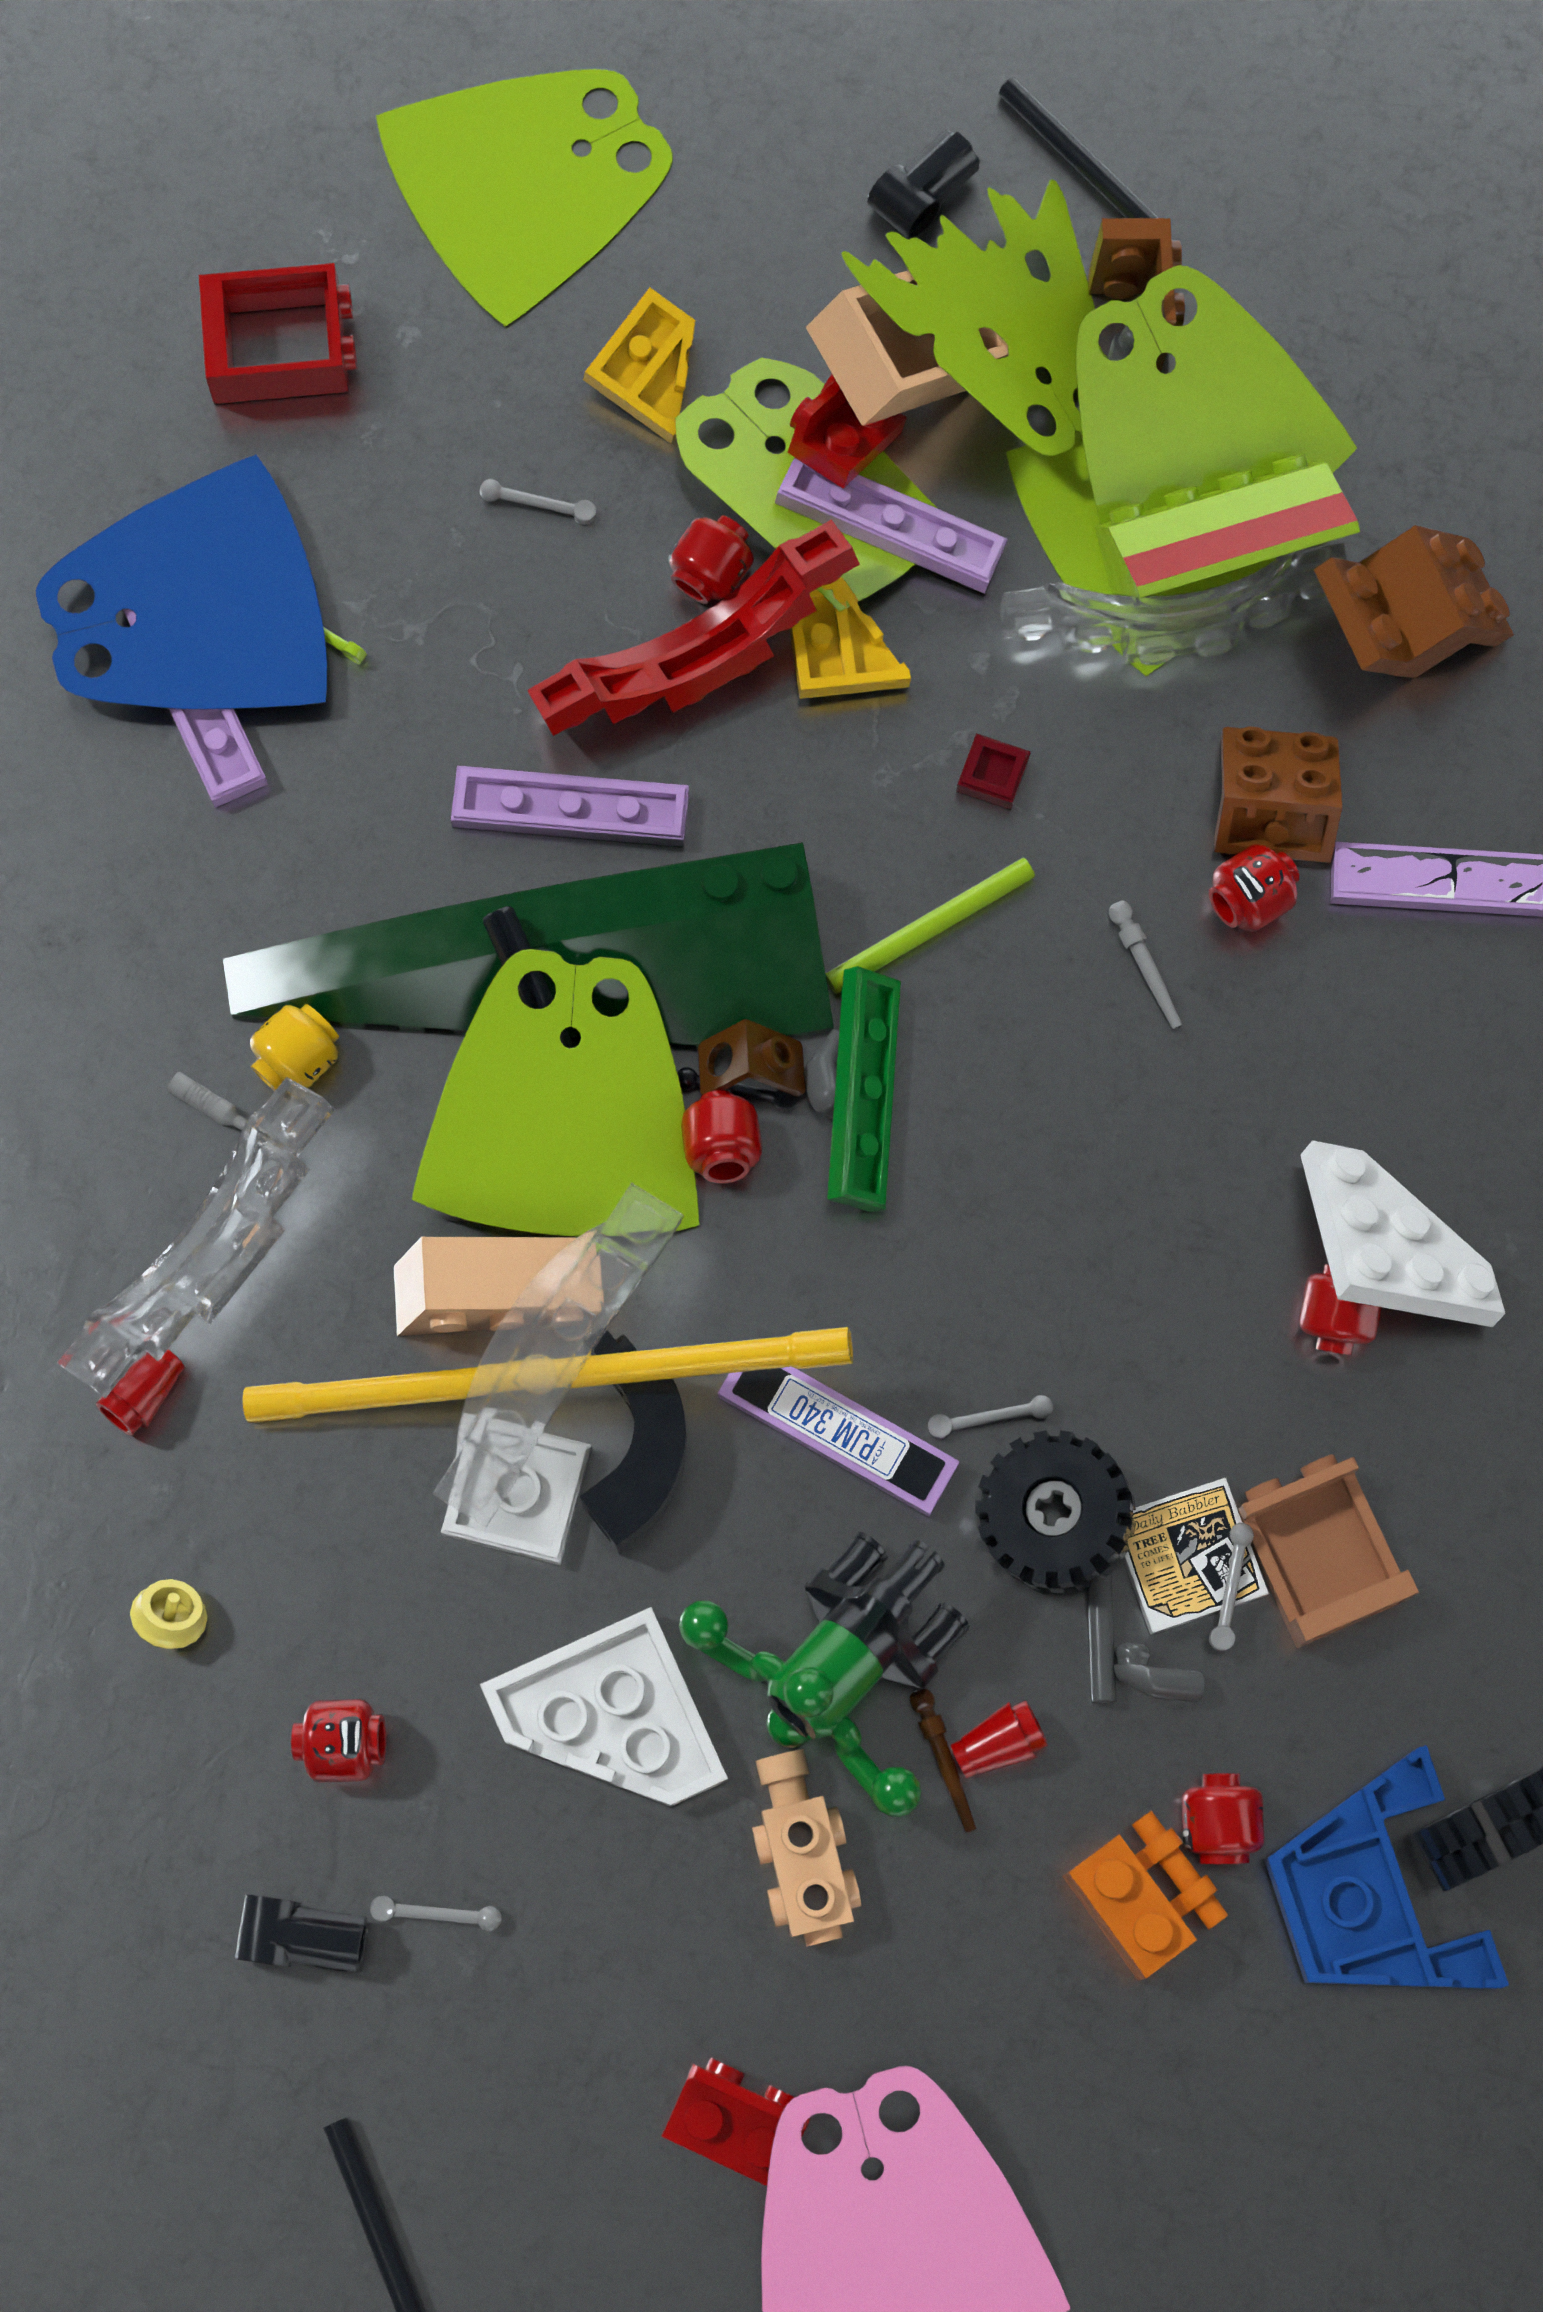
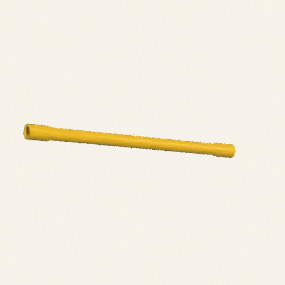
(797, 1350)

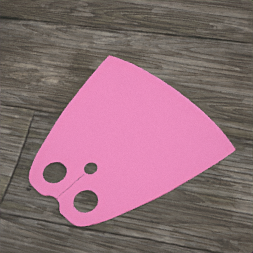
(918, 2239)

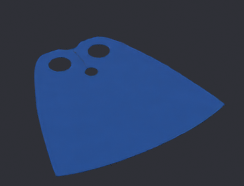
(215, 599)

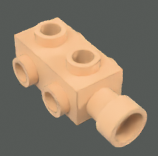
(803, 1866)

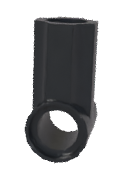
(914, 193)
(285, 1933)

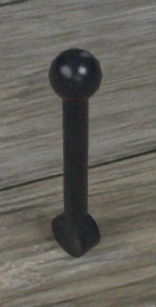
(783, 1101)

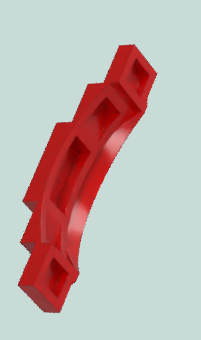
(705, 650)

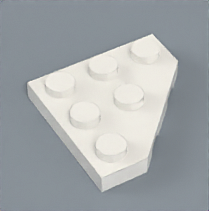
(1390, 1246)
(611, 1712)

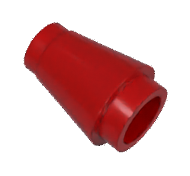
(141, 1392)
(1000, 1740)

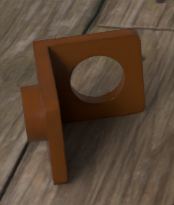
(756, 1055)

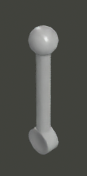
(583, 511)
(941, 1425)
(1223, 1637)
(385, 1908)

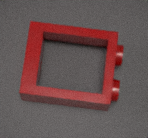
(266, 291)

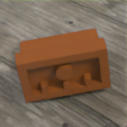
(1131, 254)
(1279, 793)

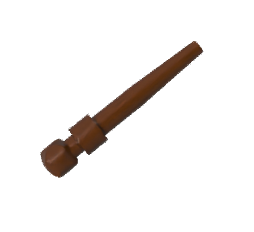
(933, 1729)

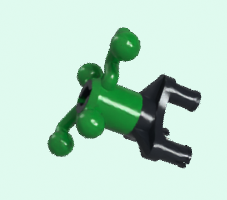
(853, 1646)

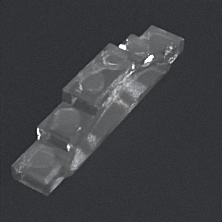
(1171, 625)
(214, 1248)
(546, 1346)

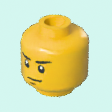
(294, 1046)

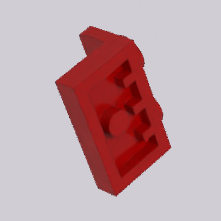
(833, 439)
(727, 2120)

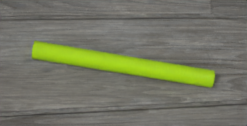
(935, 921)

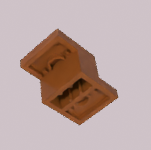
(1415, 602)

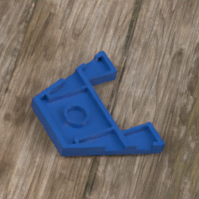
(1351, 1903)

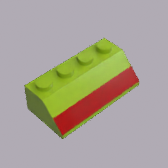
(1223, 528)

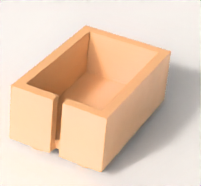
(878, 362)

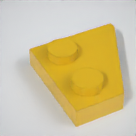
(647, 363)
(842, 650)

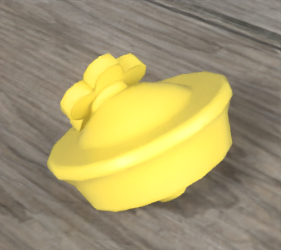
(169, 1614)

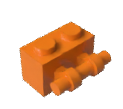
(1130, 1904)

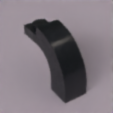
(648, 1477)

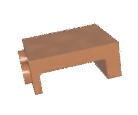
(1323, 1550)

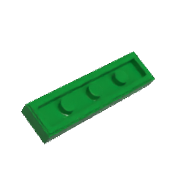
(864, 1090)

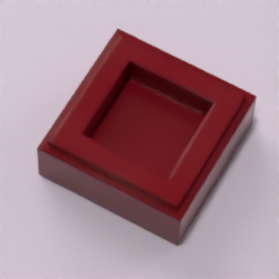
(993, 771)

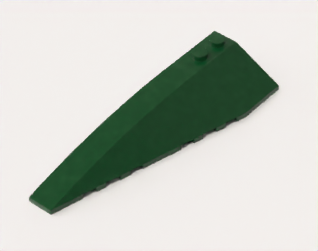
(708, 935)

